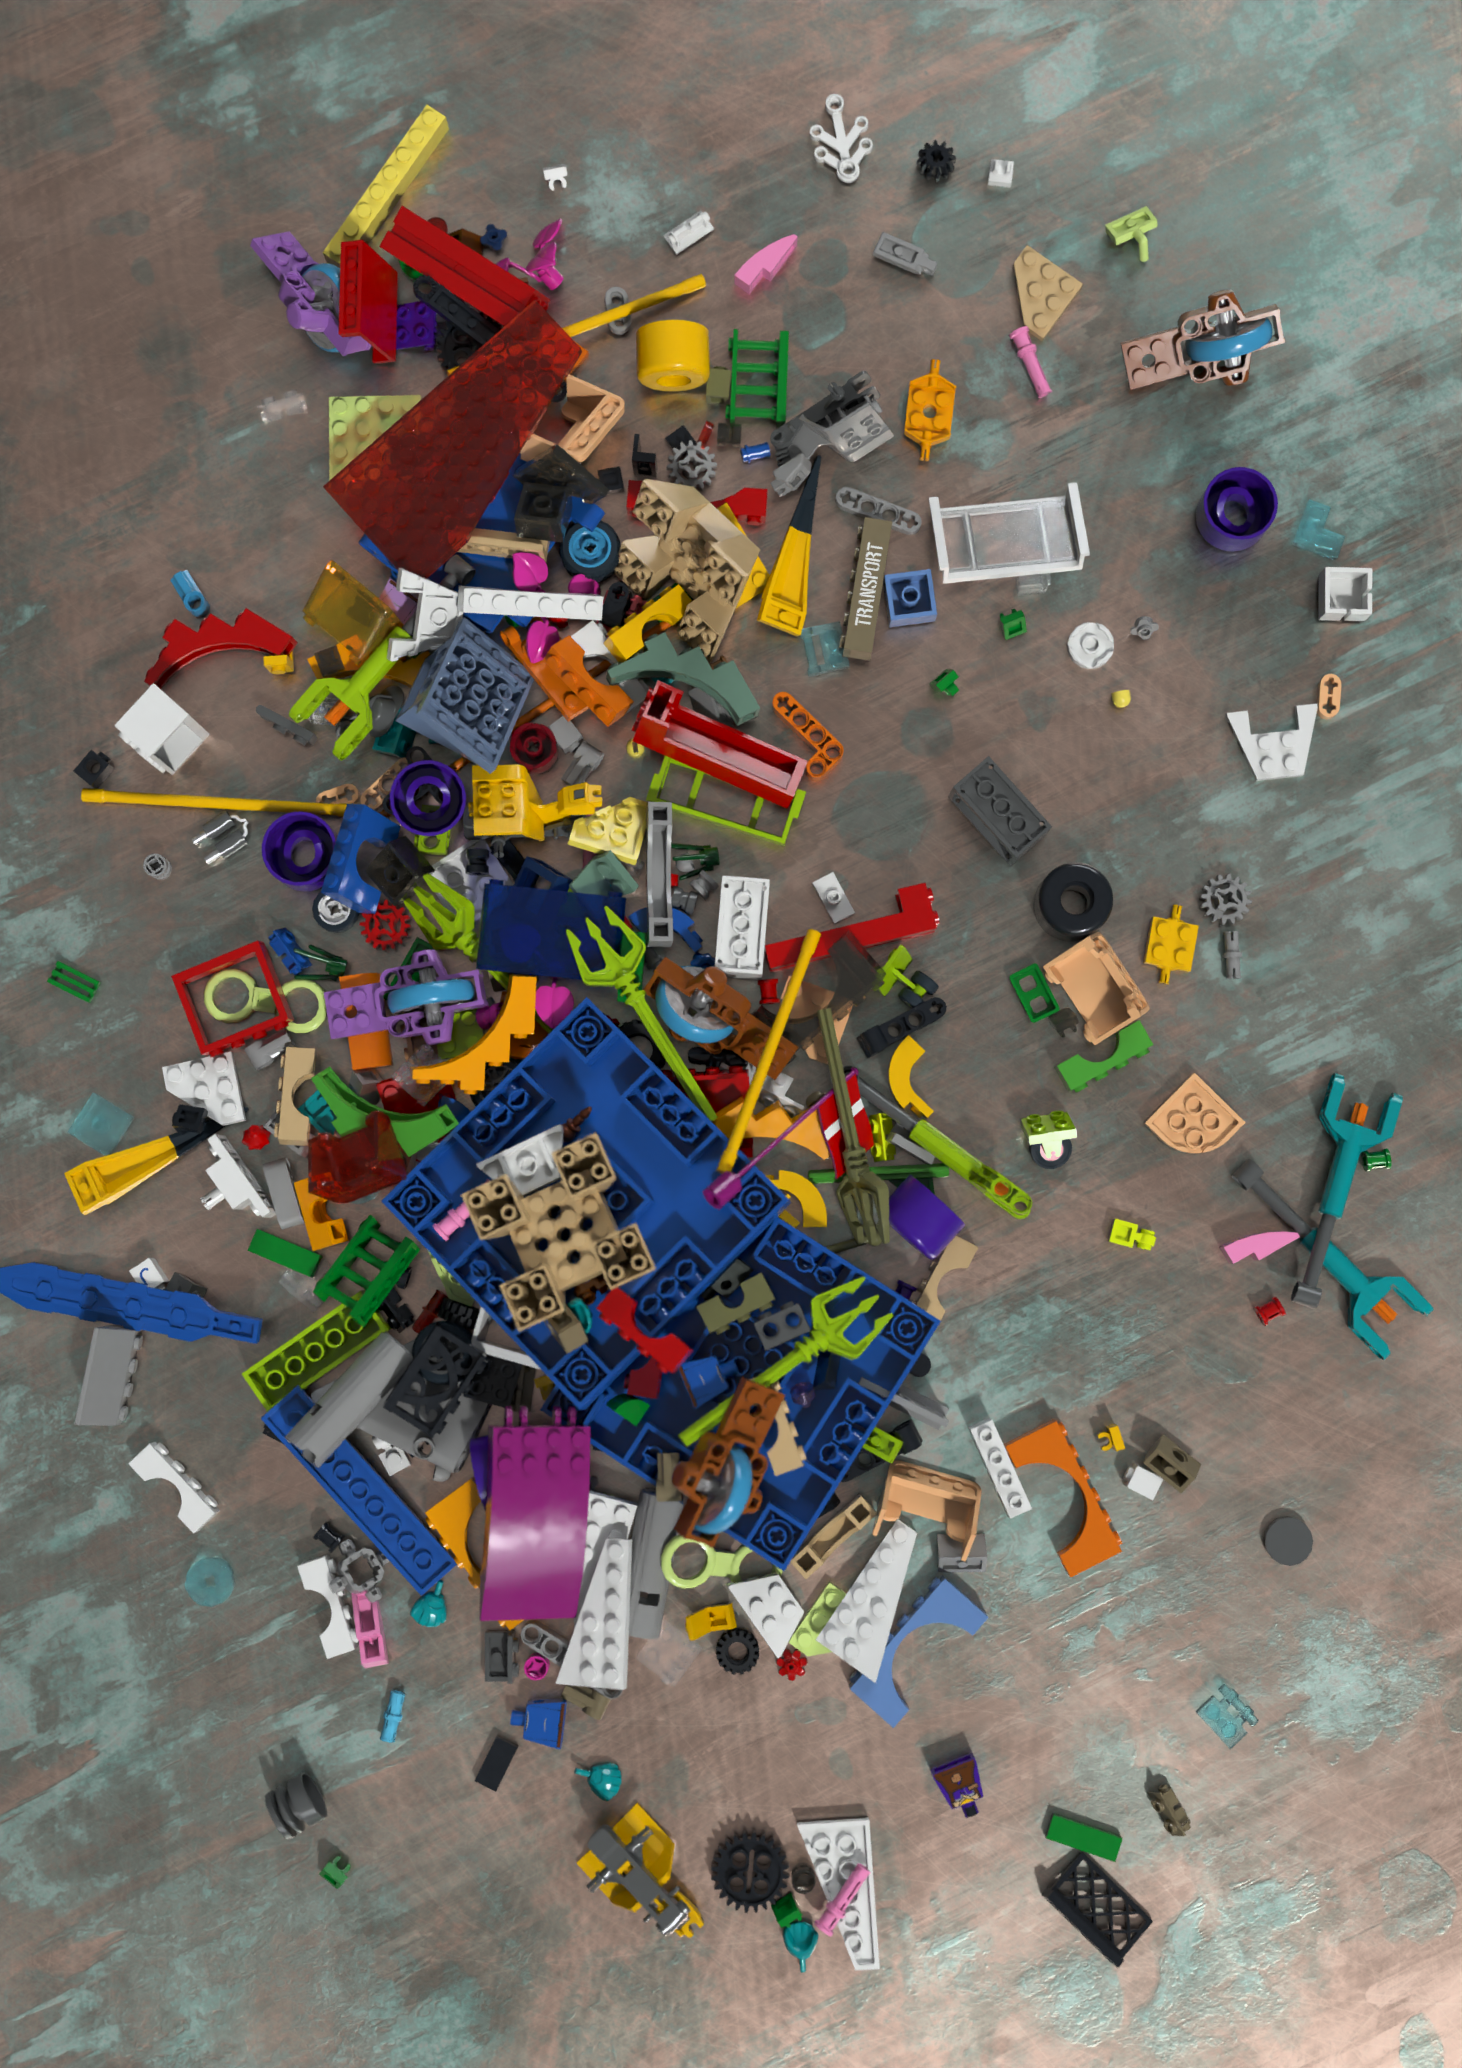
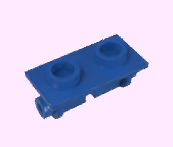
(284, 942)

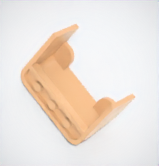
(933, 1497)

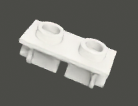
(689, 231)

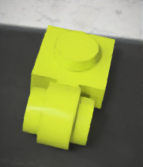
(1125, 1233)

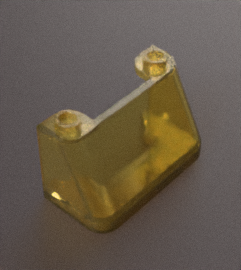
(349, 612)

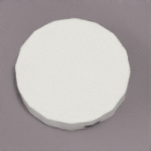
(1090, 645)

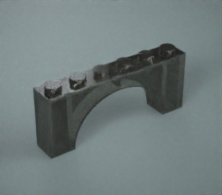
(856, 976)

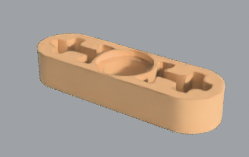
(378, 783)

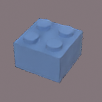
(909, 598)

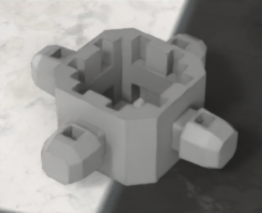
(345, 1580)

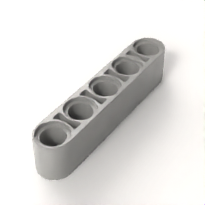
(539, 1645)

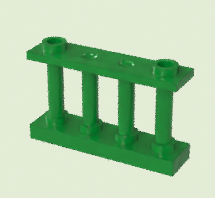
(779, 368)
(383, 1283)

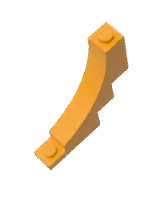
(772, 1123)

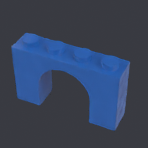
(342, 877)

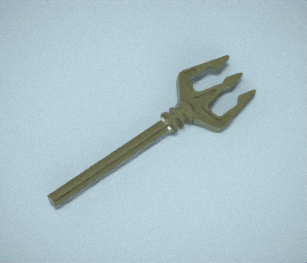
(860, 1183)

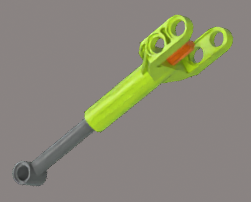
(355, 691)
(981, 1176)

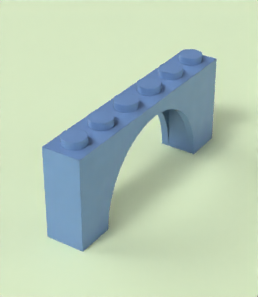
(940, 1605)

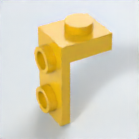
(710, 1619)

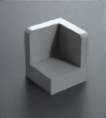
(364, 1083)

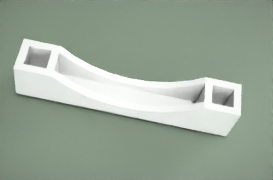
(530, 603)

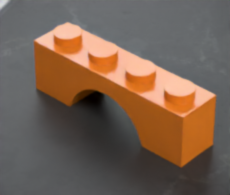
(605, 701)

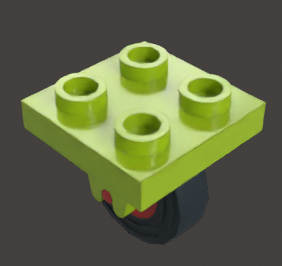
(1049, 1138)

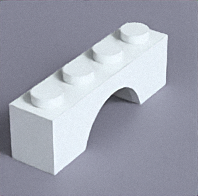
(591, 640)
(195, 1507)
(340, 1635)

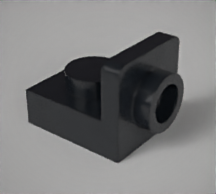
(189, 1119)

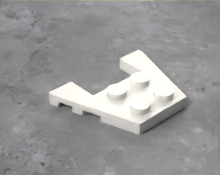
(434, 619)
(1275, 753)

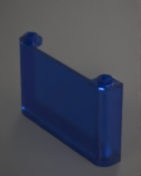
(527, 928)

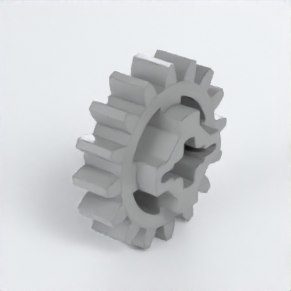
(701, 465)
(1233, 902)

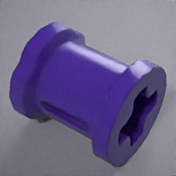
(905, 1289)

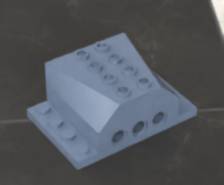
(468, 696)

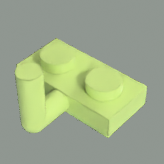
(1131, 227)

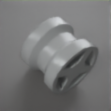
(704, 884)

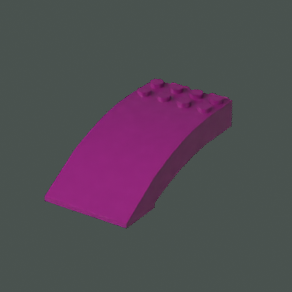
(535, 1518)

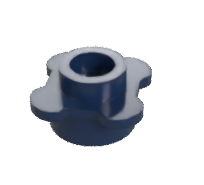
(495, 244)

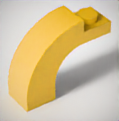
(899, 1077)
(811, 1201)

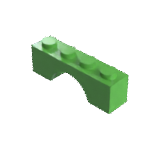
(1129, 1042)

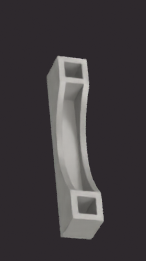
(659, 874)

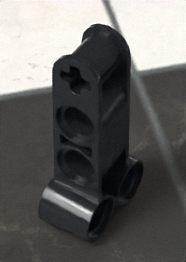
(878, 1038)
(904, 1432)

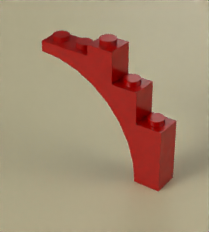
(215, 635)

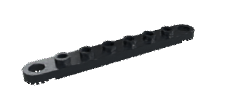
(462, 316)

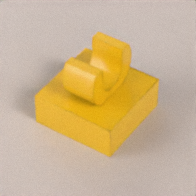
(1114, 1438)

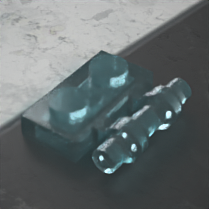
(1221, 1721)

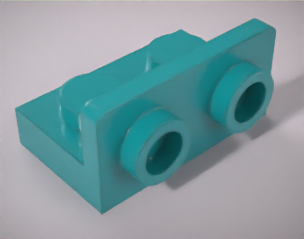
(396, 740)

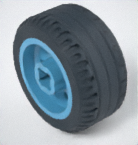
(595, 565)

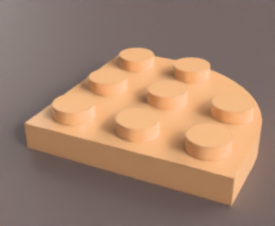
(1194, 1118)

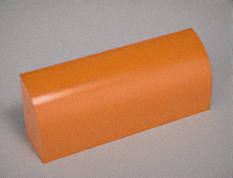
(368, 1049)

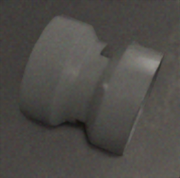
(684, 900)

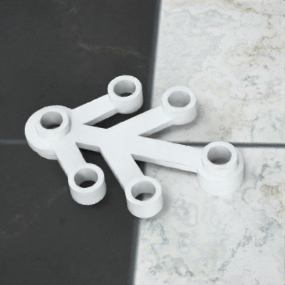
(842, 142)

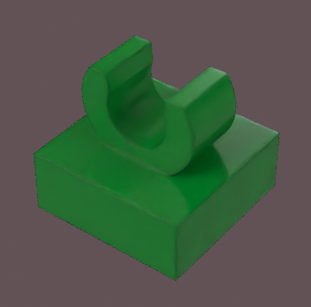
(1013, 624)
(945, 682)
(333, 1874)
(786, 1910)

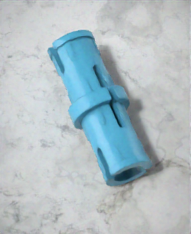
(392, 1716)

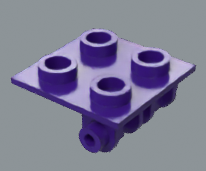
(415, 326)

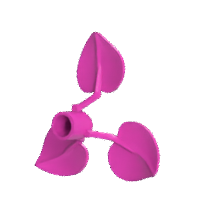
(544, 261)
(528, 573)
(553, 1003)

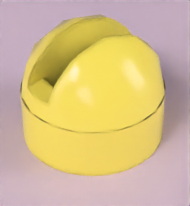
(1121, 698)
(629, 747)

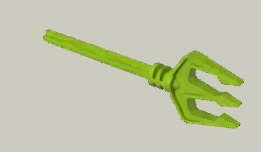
(456, 928)
(620, 974)
(825, 1335)

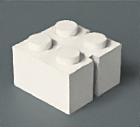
(1342, 593)

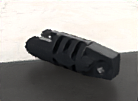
(703, 1057)

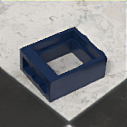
(534, 867)

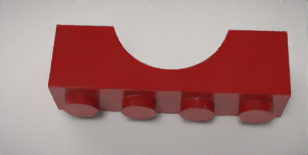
(620, 1309)

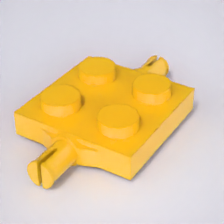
(1170, 944)

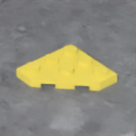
(613, 829)

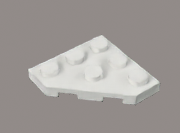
(208, 1085)

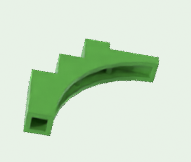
(411, 1130)

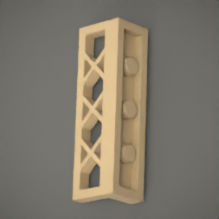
(503, 544)

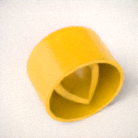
(672, 355)

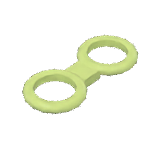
(262, 1000)
(716, 1563)

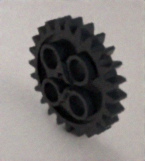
(449, 342)
(770, 1873)

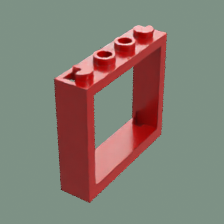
(221, 962)

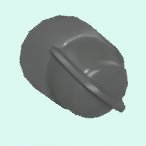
(384, 709)

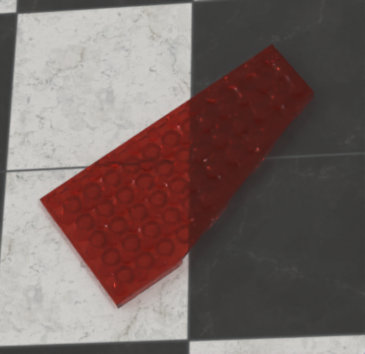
(449, 455)

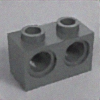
(784, 1331)

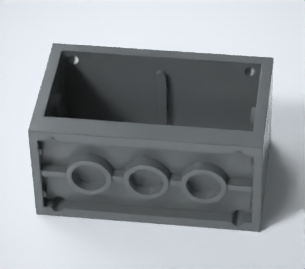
(999, 811)

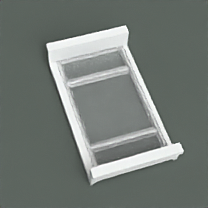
(1010, 537)

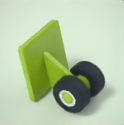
(897, 963)

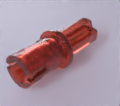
(429, 1312)

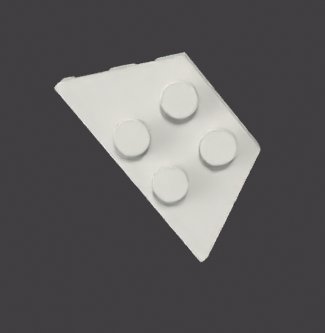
(529, 1162)
(769, 1608)

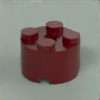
(536, 735)

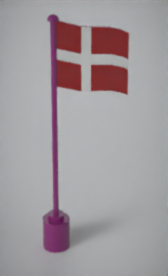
(729, 1184)

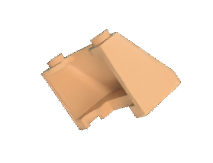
(1098, 987)

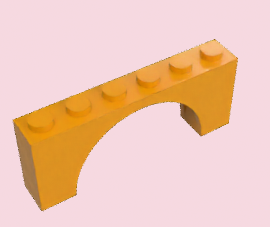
(452, 1520)

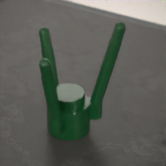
(707, 856)
(335, 964)

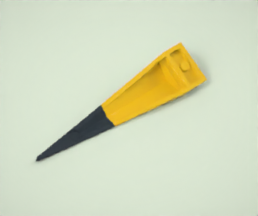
(786, 589)
(113, 1175)

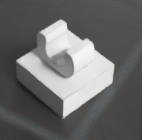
(555, 172)
(1000, 173)

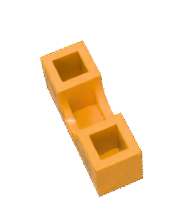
(321, 1229)

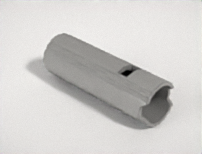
(350, 1399)
(650, 1534)

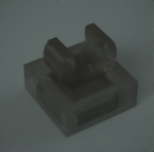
(329, 661)
(1062, 1020)

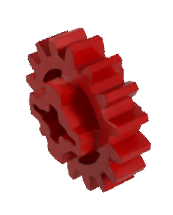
(377, 932)

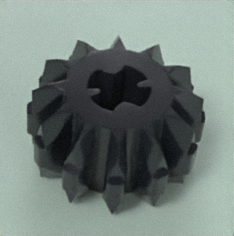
(936, 169)

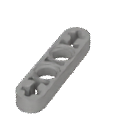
(879, 507)

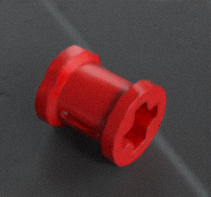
(768, 991)
(1269, 1311)

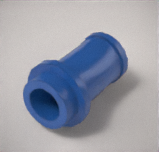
(755, 452)

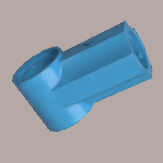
(190, 593)

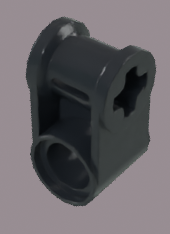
(614, 608)

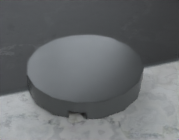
(1288, 1541)

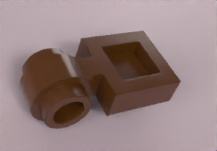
(587, 1290)

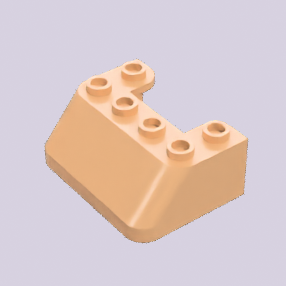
(594, 416)

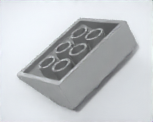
(108, 1376)

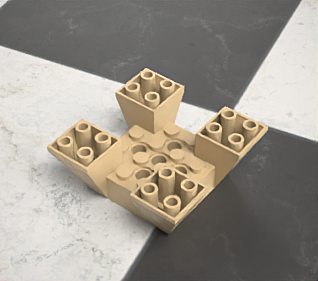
(696, 550)
(502, 1211)

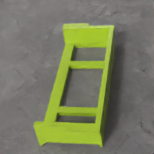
(657, 785)

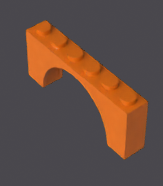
(1095, 1538)

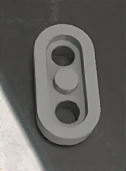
(621, 295)

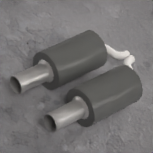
(218, 826)

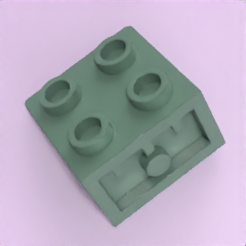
(602, 875)

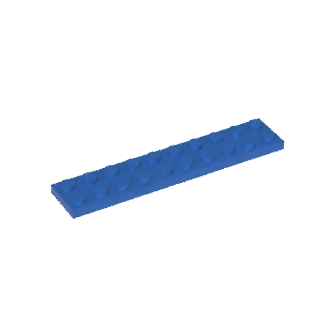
(368, 1500)

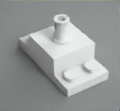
(234, 1181)

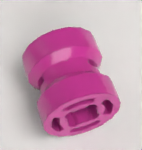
(486, 1015)
(534, 1669)

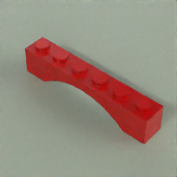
(747, 505)

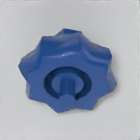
(702, 960)

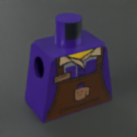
(960, 1783)

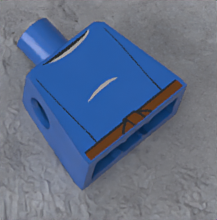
(706, 1379)
(542, 1721)

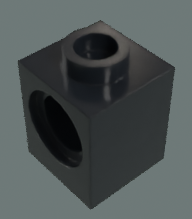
(84, 768)

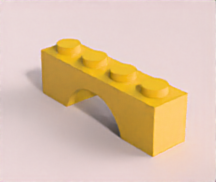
(627, 640)

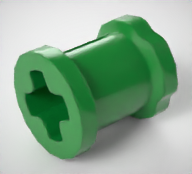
(1377, 1159)

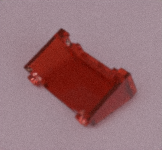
(355, 1163)

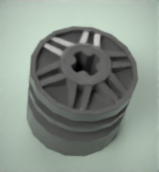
(296, 1805)

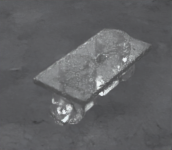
(290, 402)

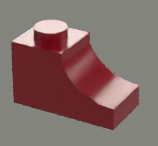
(644, 1381)

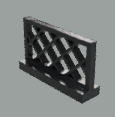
(1083, 1924)

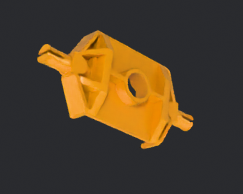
(935, 393)

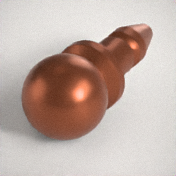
(573, 1125)

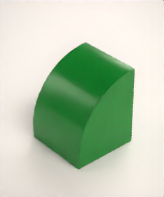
(629, 1407)

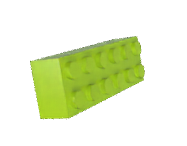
(312, 1353)

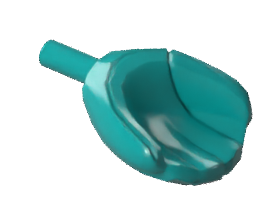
(582, 1313)
(430, 1608)
(602, 1779)
(800, 1941)

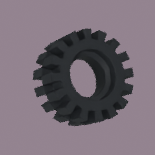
(459, 1313)
(748, 1661)

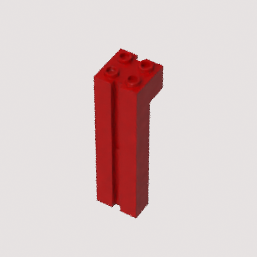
(459, 268)
(716, 747)
(912, 921)

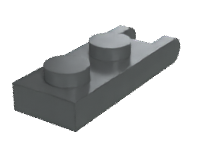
(284, 725)

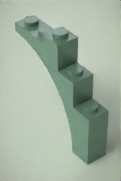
(691, 667)

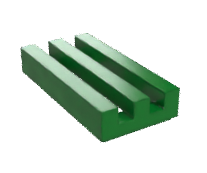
(56, 973)

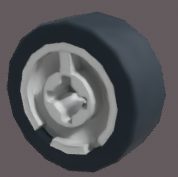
(332, 922)

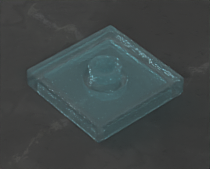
(100, 1124)

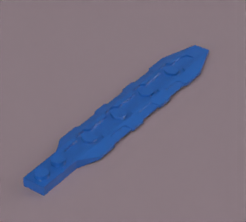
(121, 1303)

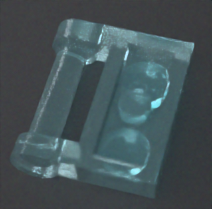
(829, 639)

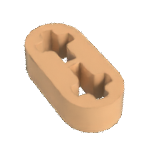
(1323, 696)
(337, 792)

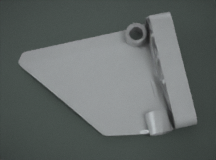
(449, 1448)

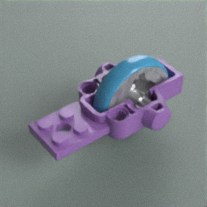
(302, 287)
(408, 1001)

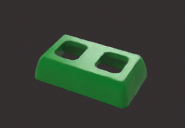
(1042, 989)

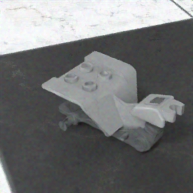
(842, 421)

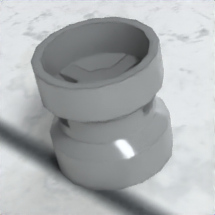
(161, 869)

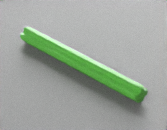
(885, 1172)

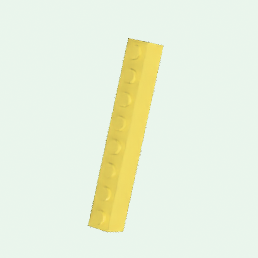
(390, 182)

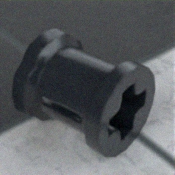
(329, 1537)

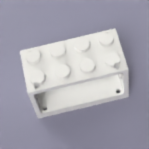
(160, 730)
(742, 927)
(495, 1349)

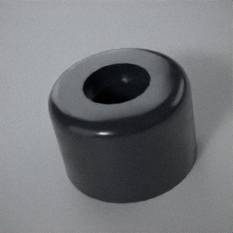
(1056, 919)

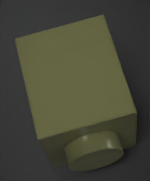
(718, 386)

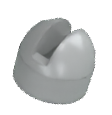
(686, 865)
(440, 1474)

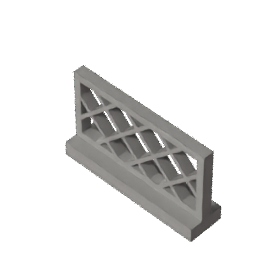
(913, 1404)

